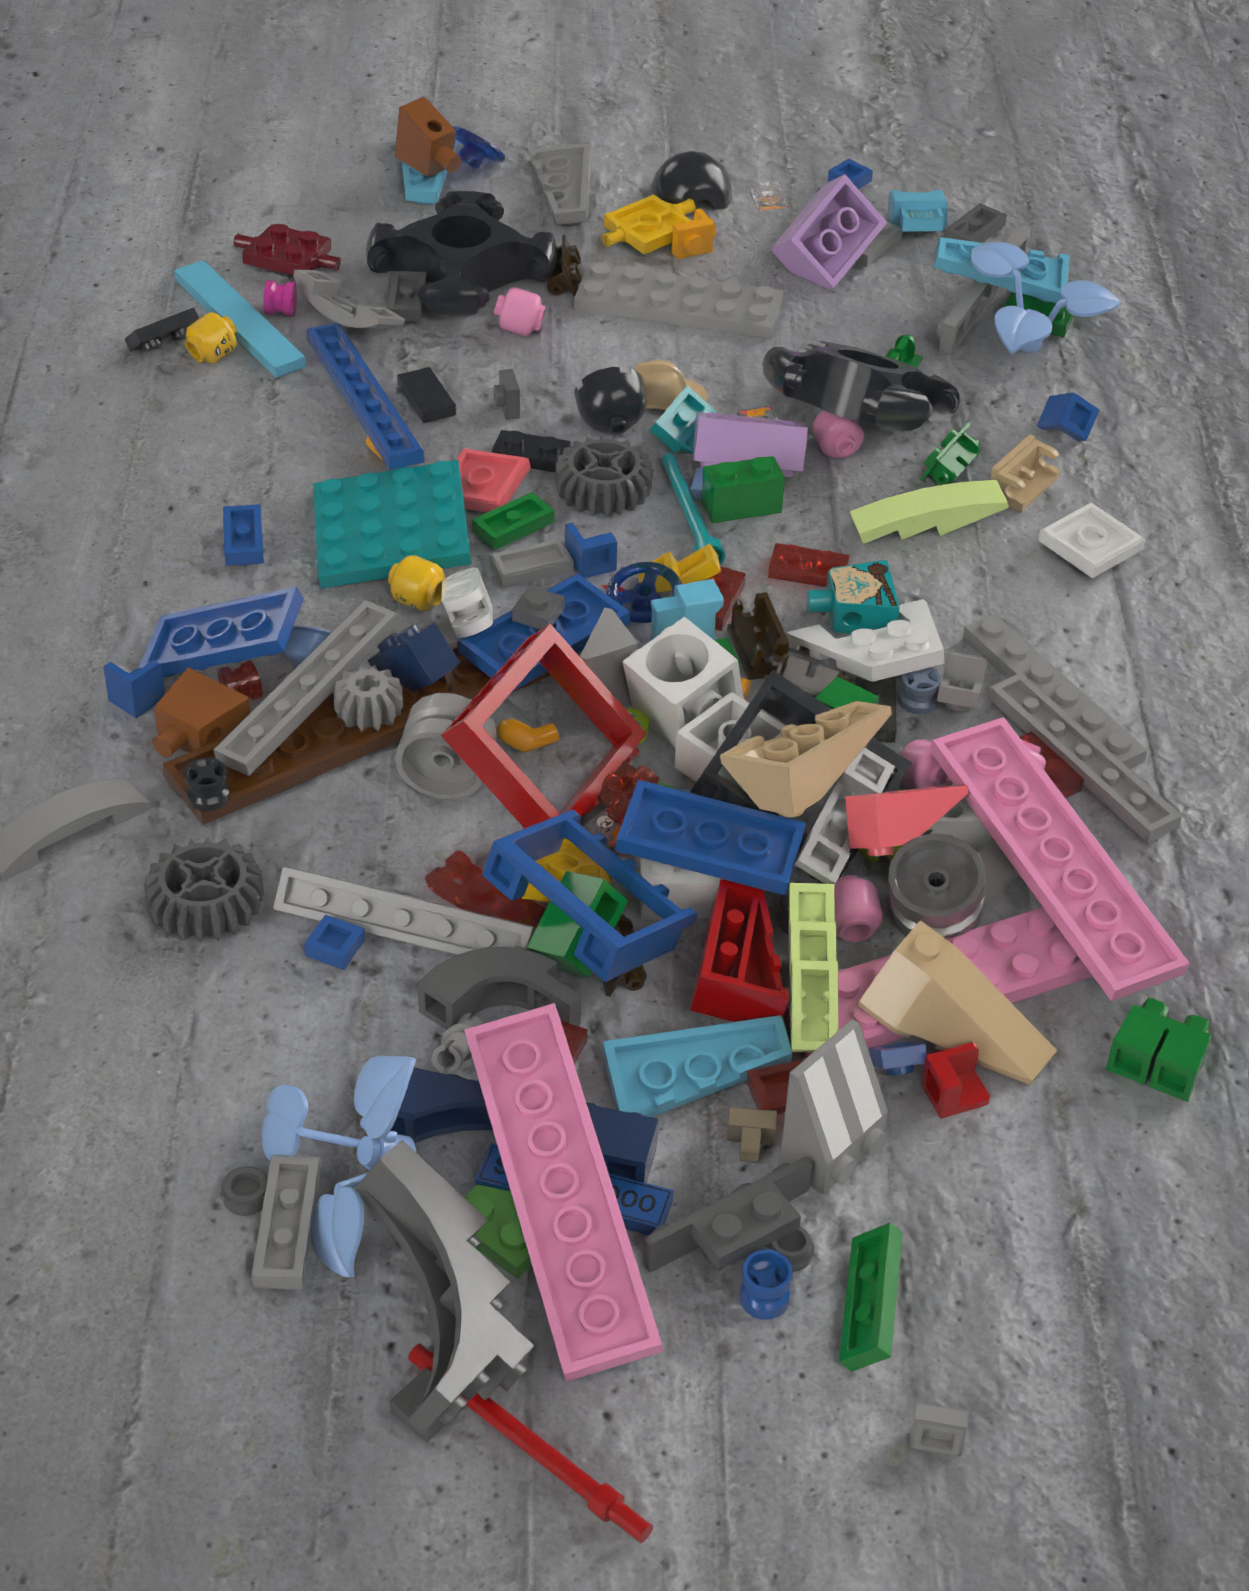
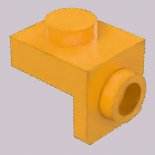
(693, 236)

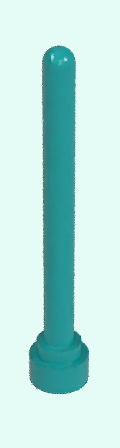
(689, 508)

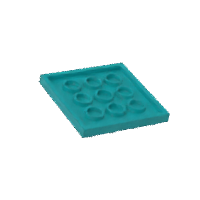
(384, 516)

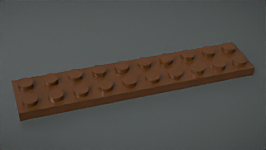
(321, 744)

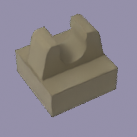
(751, 1129)

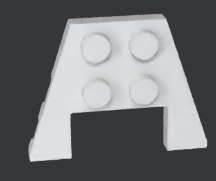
(880, 653)

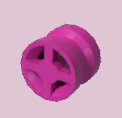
(280, 298)

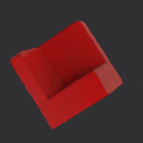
(952, 1080)

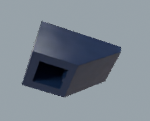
(415, 656)

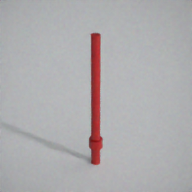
(602, 1499)

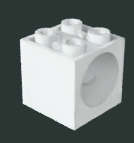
(679, 677)

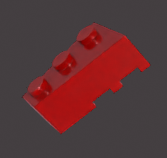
(738, 962)

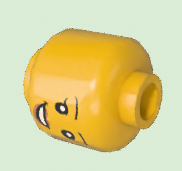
(211, 338)
(416, 583)

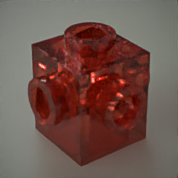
(620, 786)

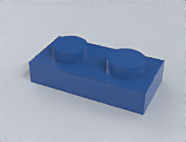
(243, 535)

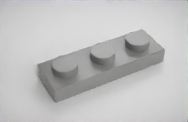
(286, 1222)

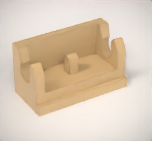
(1024, 473)

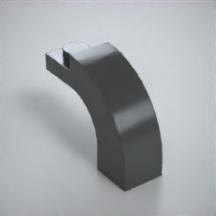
(493, 979)

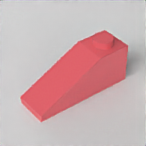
(897, 817)

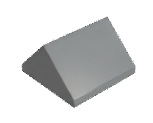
(604, 654)

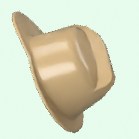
(664, 383)

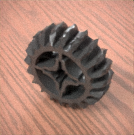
(603, 476)
(205, 899)

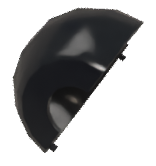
(693, 177)

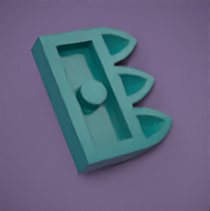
(677, 423)

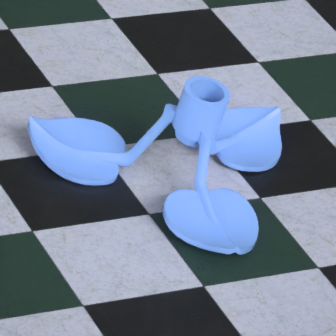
(1028, 328)
(377, 1097)

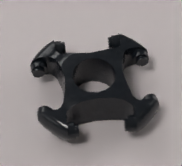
(462, 253)
(860, 385)

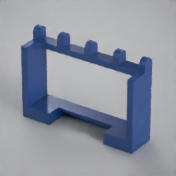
(600, 947)

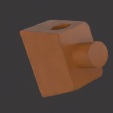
(425, 139)
(196, 713)

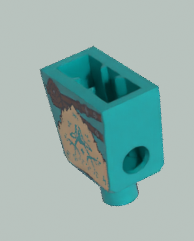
(857, 597)

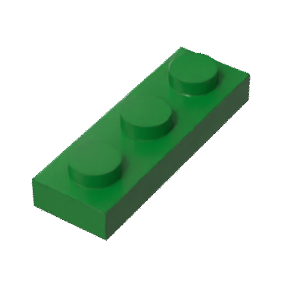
(871, 1297)

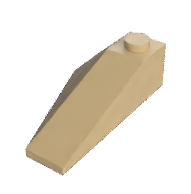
(805, 760)
(946, 1000)

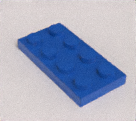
(582, 610)
(224, 632)
(710, 837)

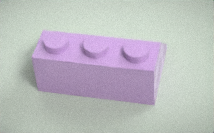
(829, 234)
(743, 438)

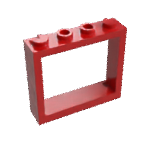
(499, 771)

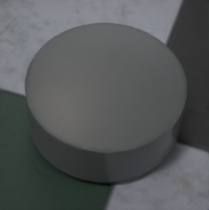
(244, 1190)

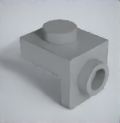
(962, 682)

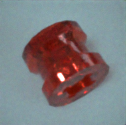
(242, 679)

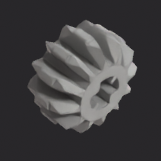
(368, 698)

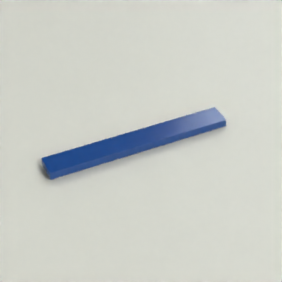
(365, 396)

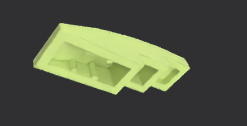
(939, 506)
(812, 965)

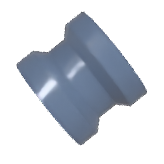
(919, 691)

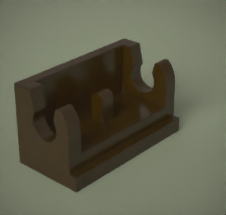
(757, 636)

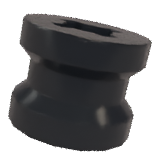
(207, 784)

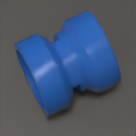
(765, 1284)

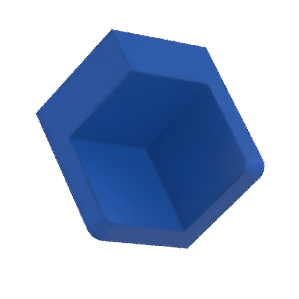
(1069, 414)
(591, 555)
(136, 690)

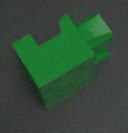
(1179, 1045)

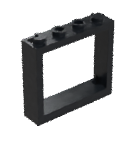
(793, 708)

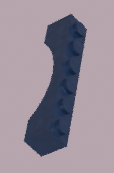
(451, 1104)

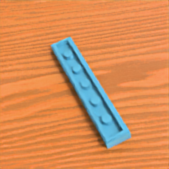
(252, 328)

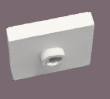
(1091, 540)

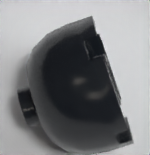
(611, 400)

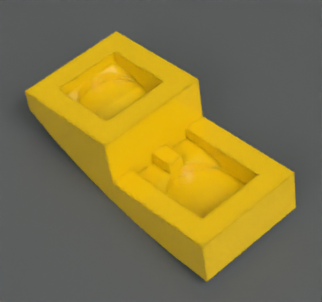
(693, 568)

